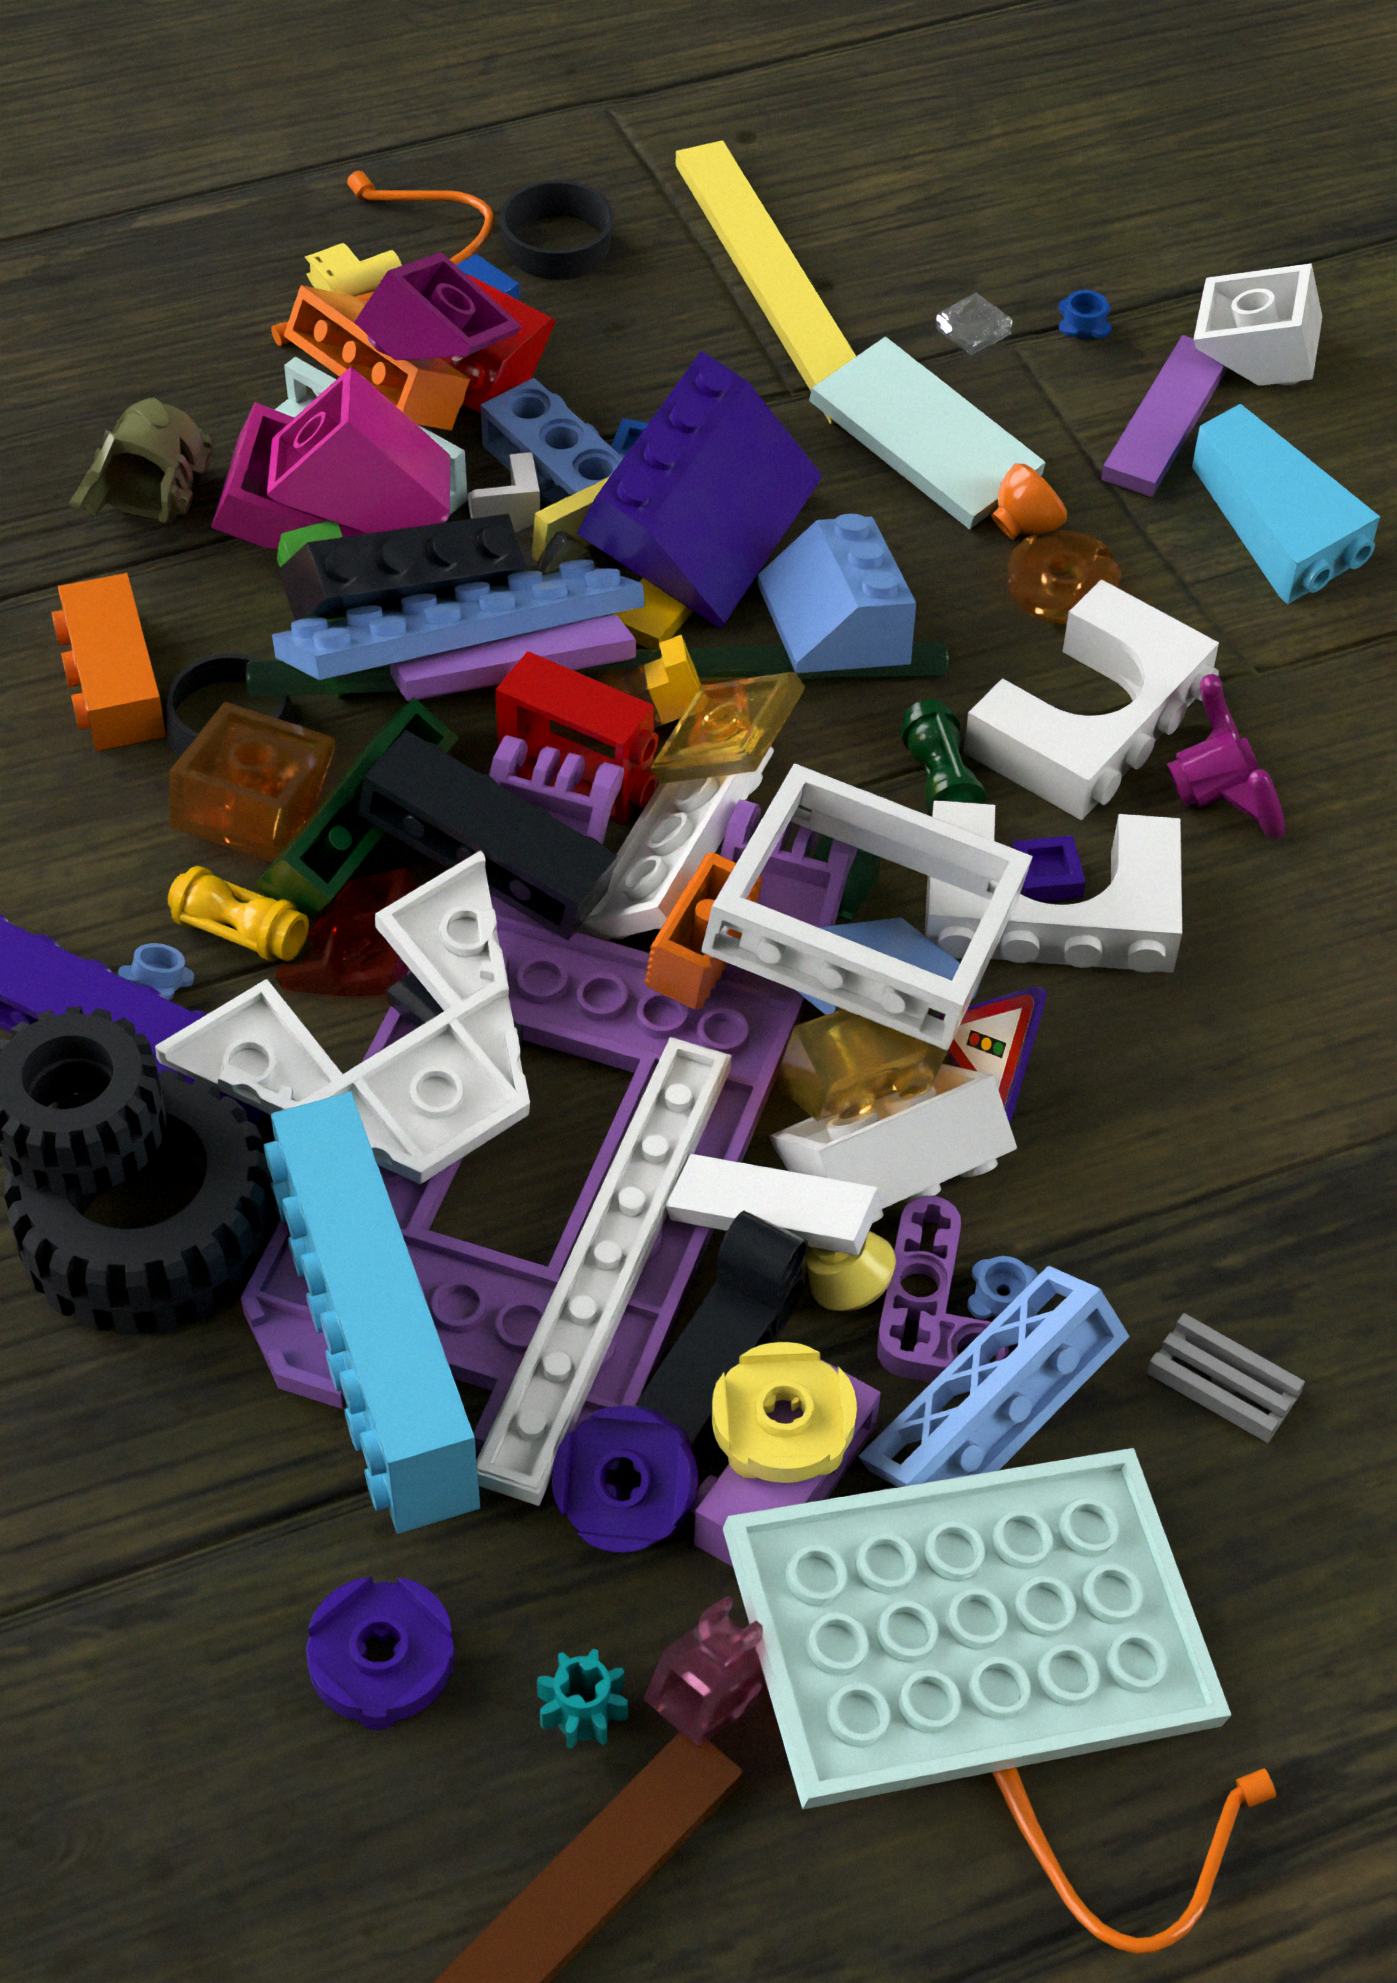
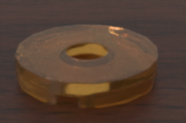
(1067, 551)

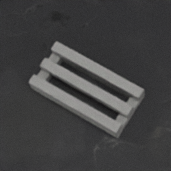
(1230, 1368)

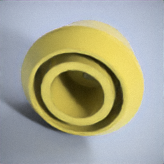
(848, 1280)

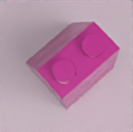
(360, 462)

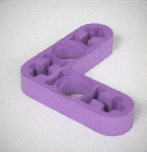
(938, 1333)

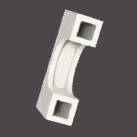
(1082, 757)
(1124, 927)

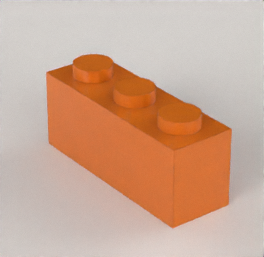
(108, 662)

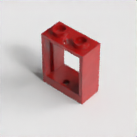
(547, 691)

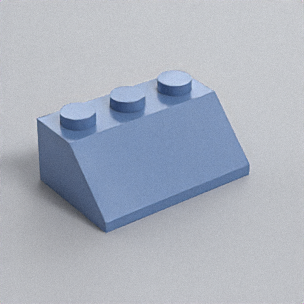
(840, 598)

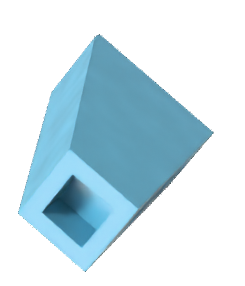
(1282, 504)

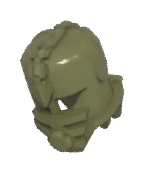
(146, 463)

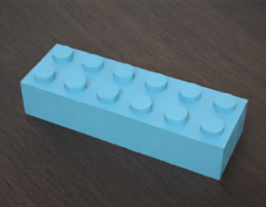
(372, 1315)

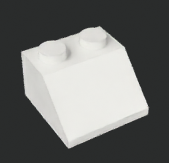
(1262, 323)

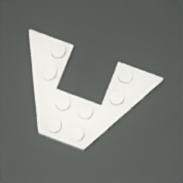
(424, 1094)

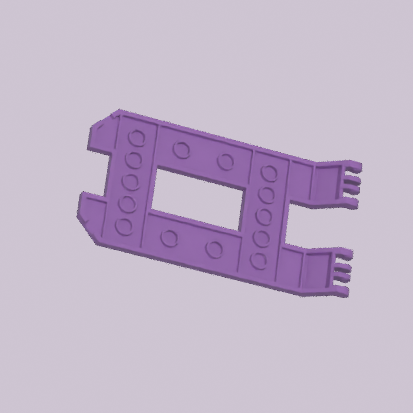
(594, 1005)

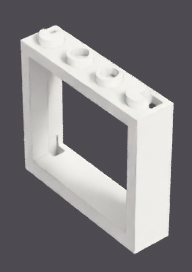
(842, 969)

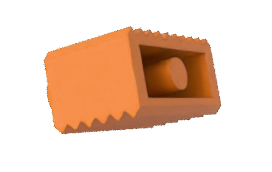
(676, 959)

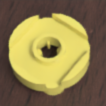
(777, 1450)

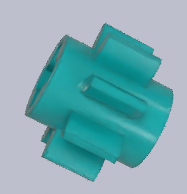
(568, 1709)

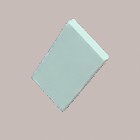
(923, 430)

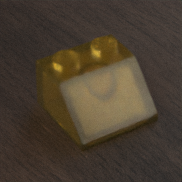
(850, 1062)

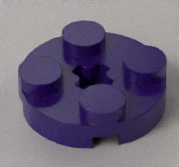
(595, 1506)
(387, 1690)

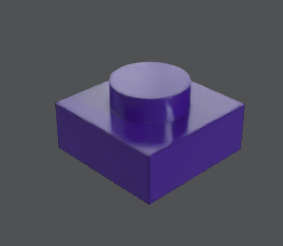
(1054, 869)

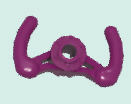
(1226, 768)

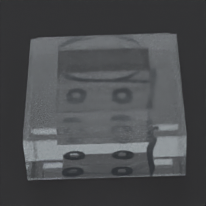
(974, 323)

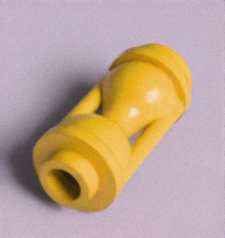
(261, 924)

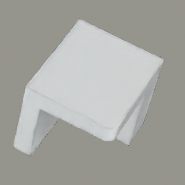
(518, 500)

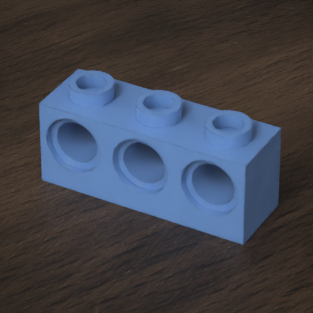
(563, 447)

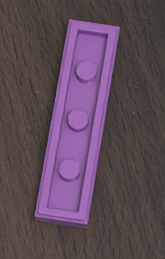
(1164, 419)
(486, 664)

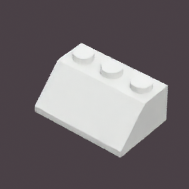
(907, 1141)

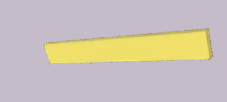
(765, 262)

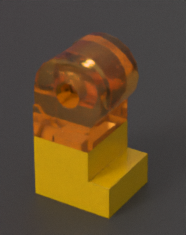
(665, 682)

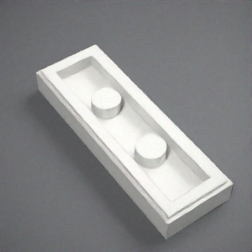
(819, 1209)

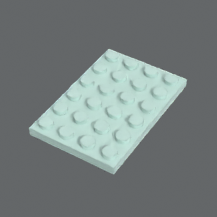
(971, 1626)

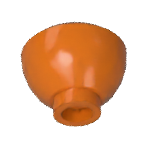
(1027, 504)

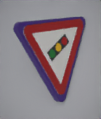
(999, 1039)

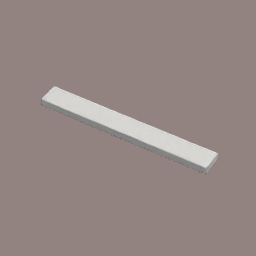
(601, 1273)

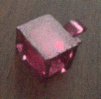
(708, 1675)

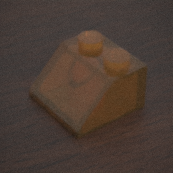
(248, 781)

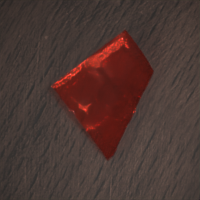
(348, 948)

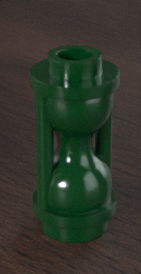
(934, 740)

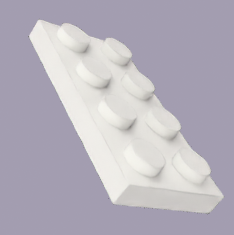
(665, 851)

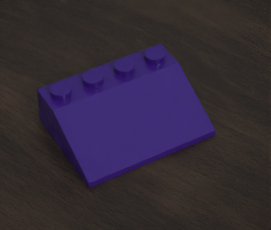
(703, 492)

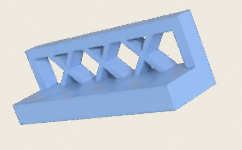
(1007, 1396)

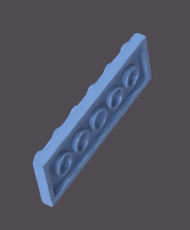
(468, 618)

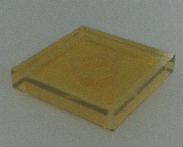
(728, 728)

